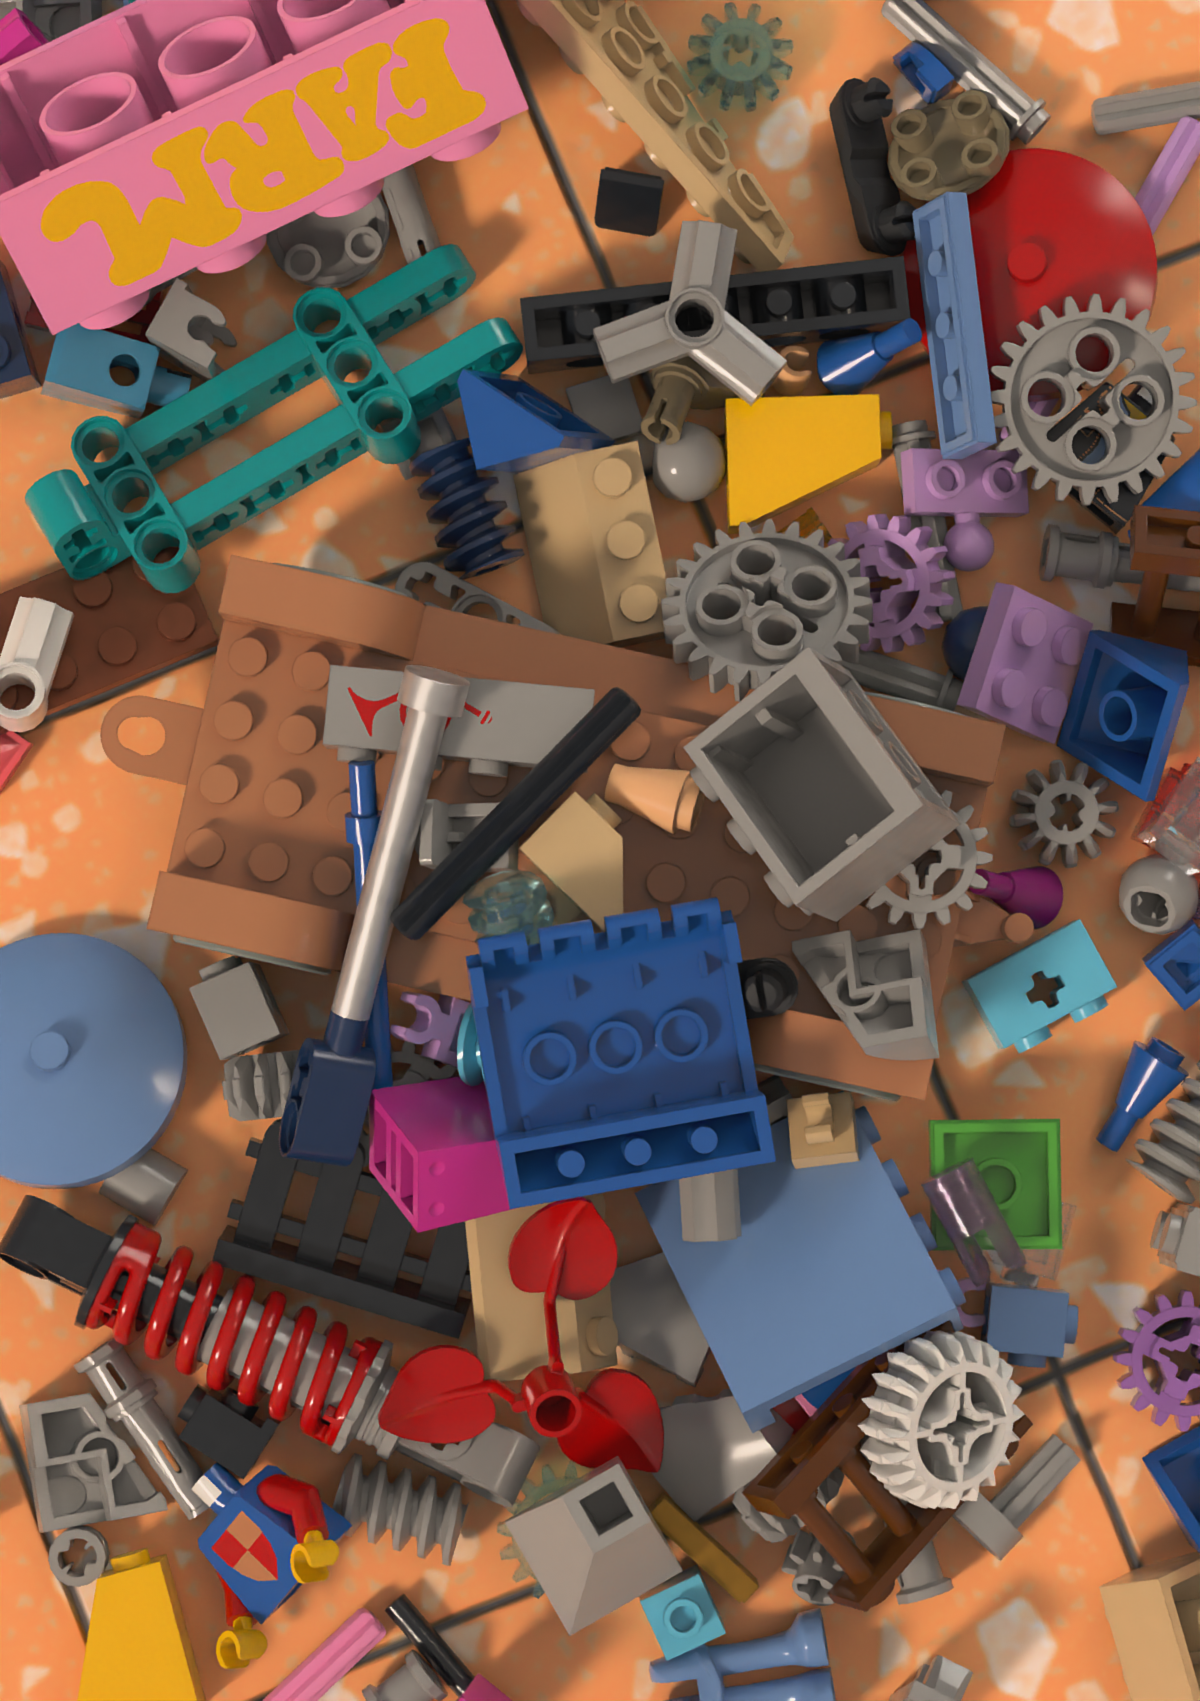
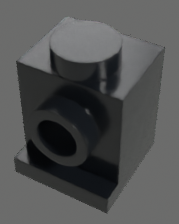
(226, 1428)

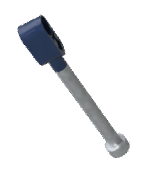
(337, 1073)

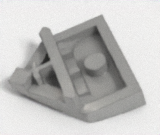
(656, 1319)

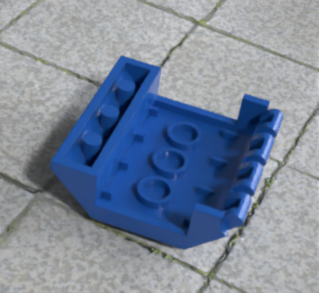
(617, 1053)

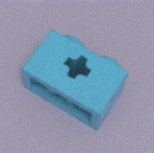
(1062, 955)

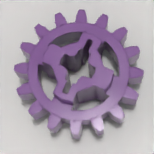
(1169, 1387)

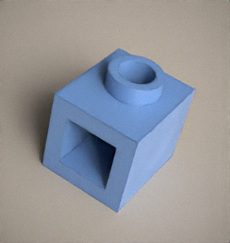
(1028, 1322)

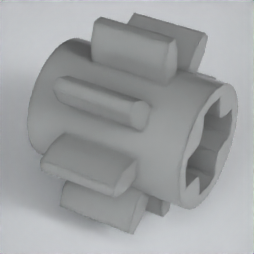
(813, 1568)

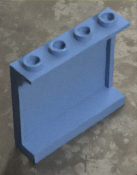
(815, 1280)

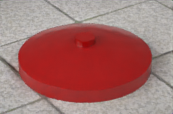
(1045, 234)

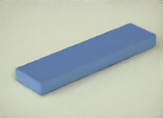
(954, 326)

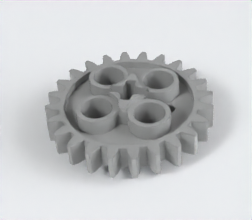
(1129, 442)
(762, 603)

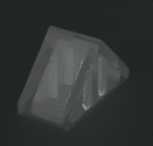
(1176, 823)

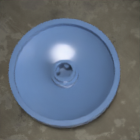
(84, 1060)

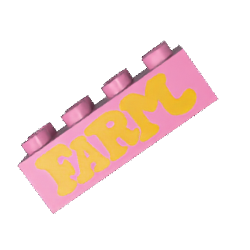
(213, 121)

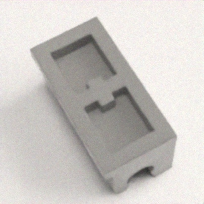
(186, 329)

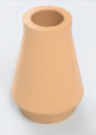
(658, 795)

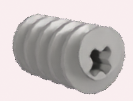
(1178, 1152)
(400, 1508)

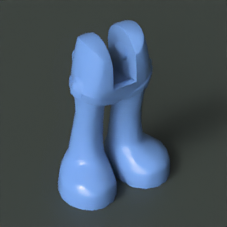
(799, 1645)

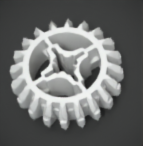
(941, 1419)

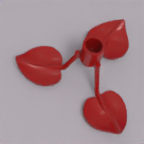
(443, 1388)

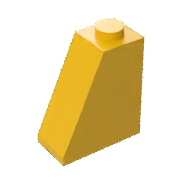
(797, 449)
(138, 1636)

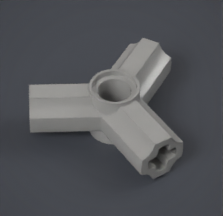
(699, 282)

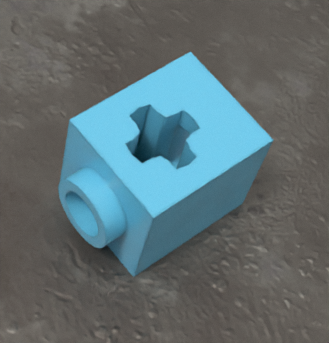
(682, 1613)

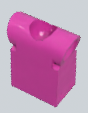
(436, 1152)

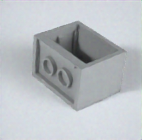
(819, 787)

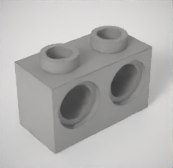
(237, 1007)

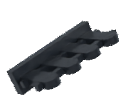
(315, 1265)

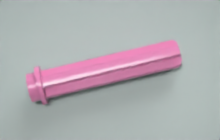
(331, 1659)

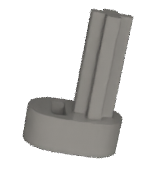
(997, 1521)

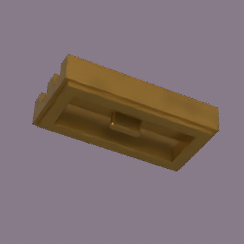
(703, 1549)

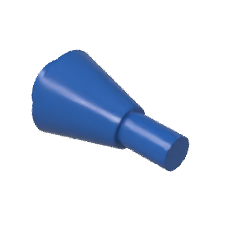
(854, 361)
(1148, 1078)

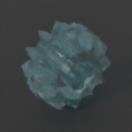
(740, 35)

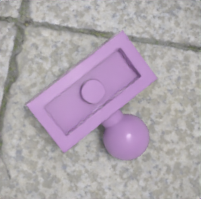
(967, 490)

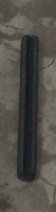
(515, 813)

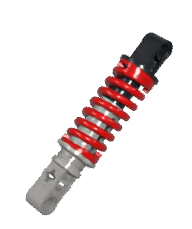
(245, 1340)

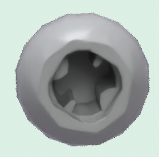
(690, 466)
(1157, 895)

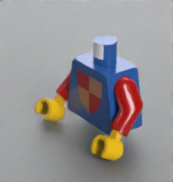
(264, 1549)

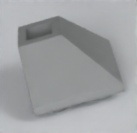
(593, 1545)

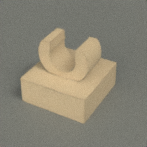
(822, 1129)

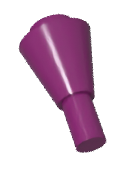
(1026, 891)

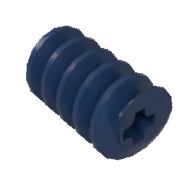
(464, 510)

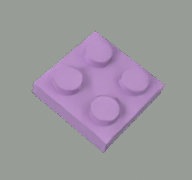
(1025, 663)

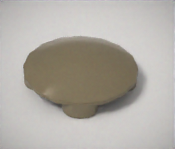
(948, 146)

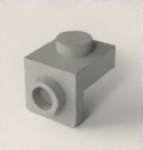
(446, 826)

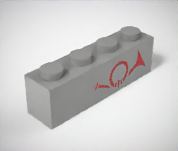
(498, 726)

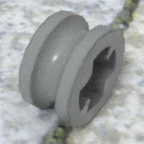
(93, 1568)

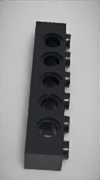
(775, 305)

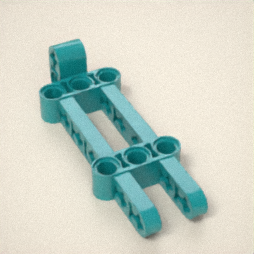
(89, 521)

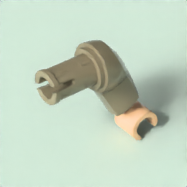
(688, 385)

